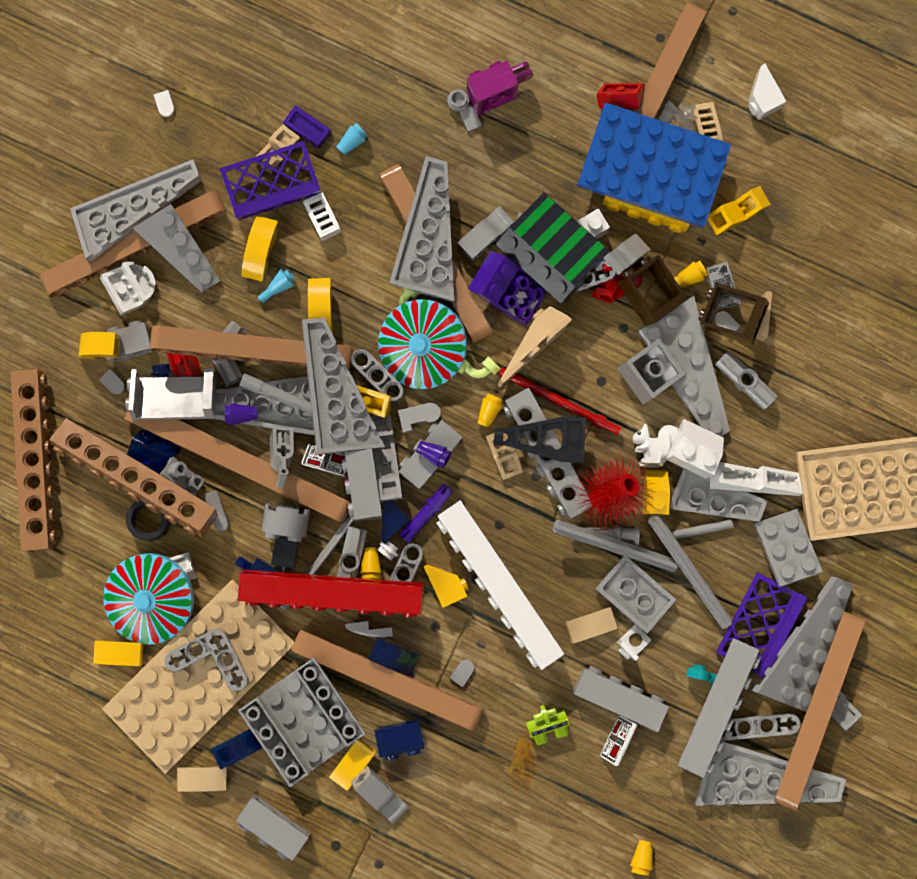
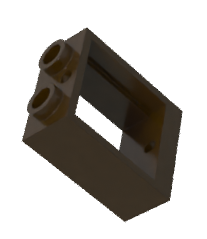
(665, 280)
(714, 295)

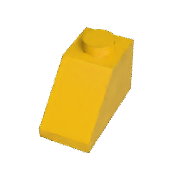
(661, 494)
(446, 585)

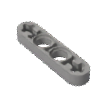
(755, 729)

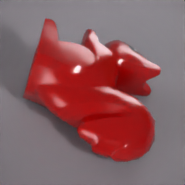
(610, 290)

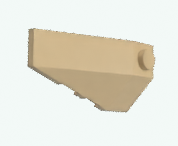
(542, 332)

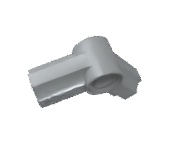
(228, 368)

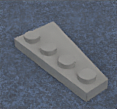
(695, 496)

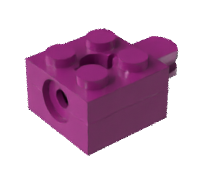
(496, 85)

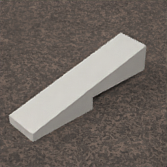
(756, 480)

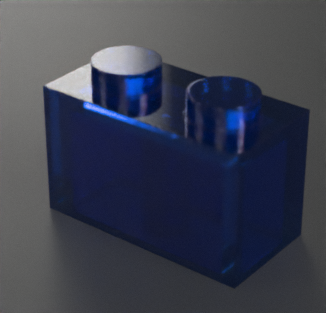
(399, 739)

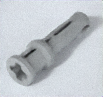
(628, 535)

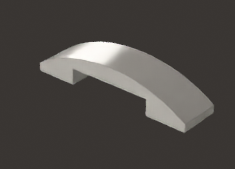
(386, 461)

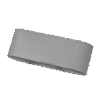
(374, 366)
(404, 562)

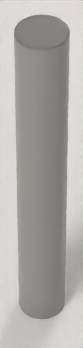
(702, 529)

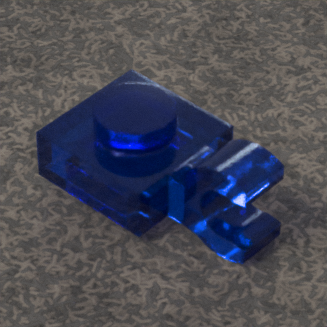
(258, 565)

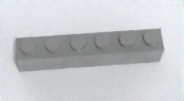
(718, 708)

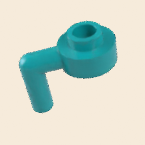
(699, 672)

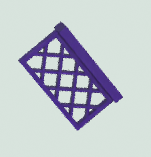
(276, 199)
(781, 629)

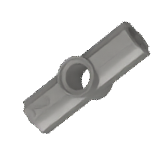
(757, 390)
(353, 546)

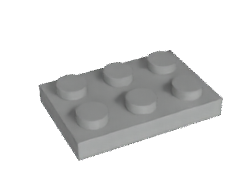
(788, 548)
(635, 594)

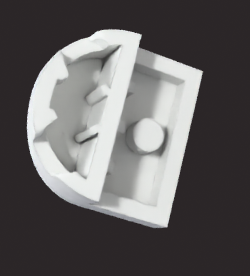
(129, 286)

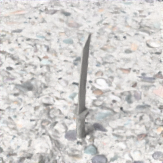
(327, 550)

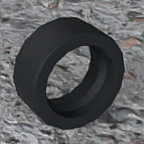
(136, 532)

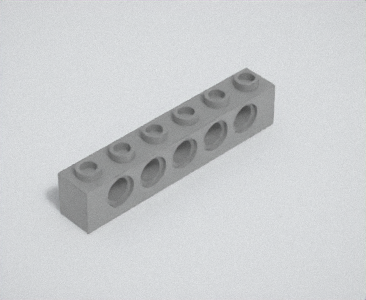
(526, 401)

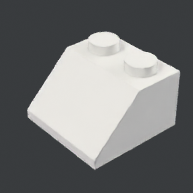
(696, 449)

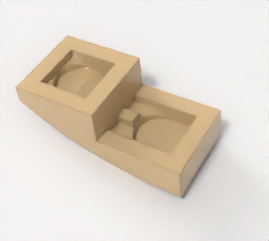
(281, 138)
(505, 458)
(590, 625)
(201, 779)

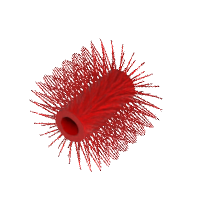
(614, 492)

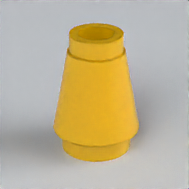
(691, 274)
(489, 410)
(370, 564)
(642, 859)

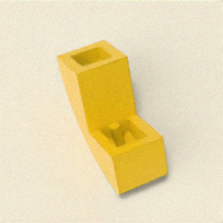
(738, 211)
(258, 248)
(320, 299)
(99, 345)

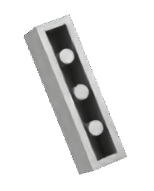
(621, 699)

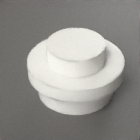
(388, 550)

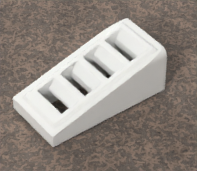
(330, 231)

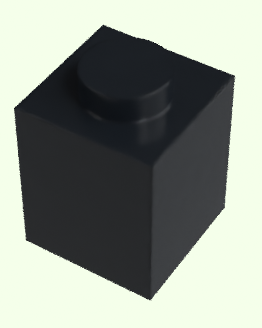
(285, 554)

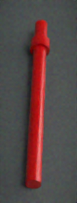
(598, 420)

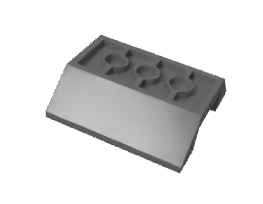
(301, 721)

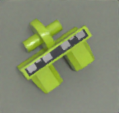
(547, 722)

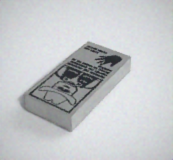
(721, 274)

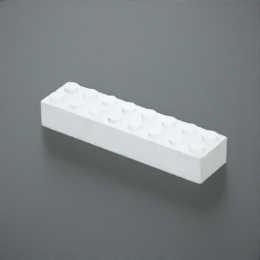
(500, 585)

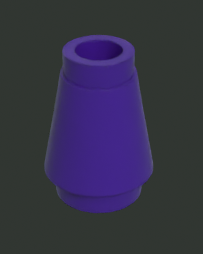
(239, 413)
(434, 453)

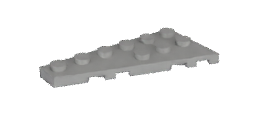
(113, 215)
(426, 247)
(687, 344)
(336, 404)
(270, 411)
(805, 652)
(755, 777)

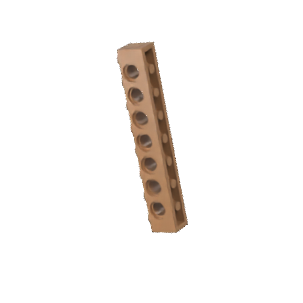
(70, 433)
(28, 517)

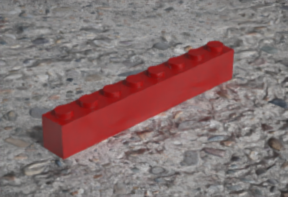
(331, 592)

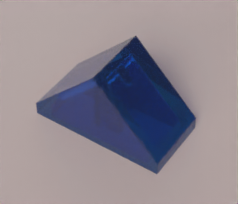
(392, 520)

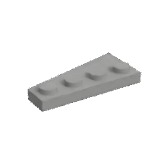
(175, 243)

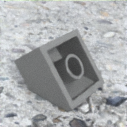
(651, 371)

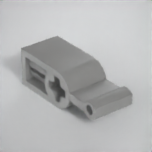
(485, 234)
(627, 254)
(281, 452)
(379, 794)

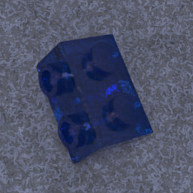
(152, 450)

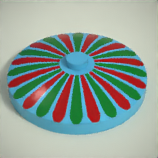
(422, 344)
(148, 598)

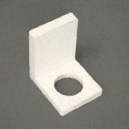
(627, 649)

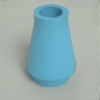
(353, 138)

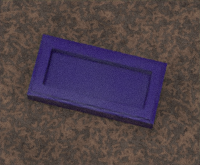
(307, 127)

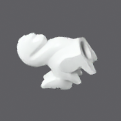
(654, 449)

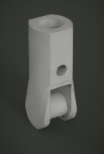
(213, 499)

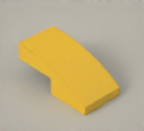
(118, 653)
(352, 763)

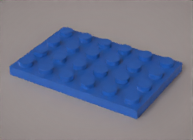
(654, 165)

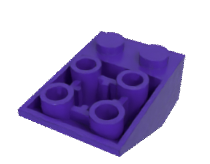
(507, 288)

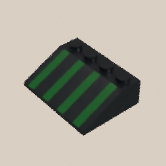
(553, 248)

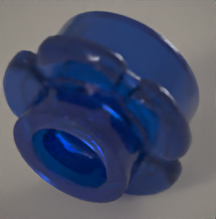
(161, 370)

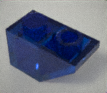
(235, 748)

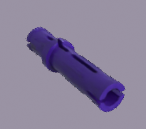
(426, 513)

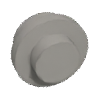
(458, 100)

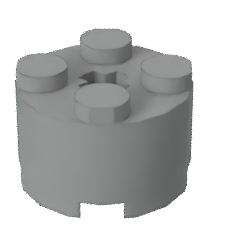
(285, 521)

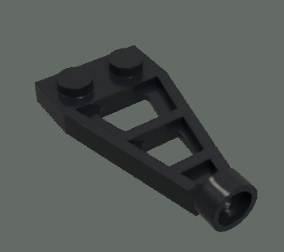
(572, 438)

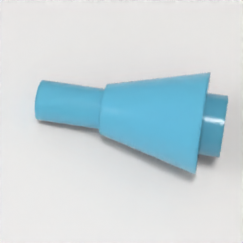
(280, 283)

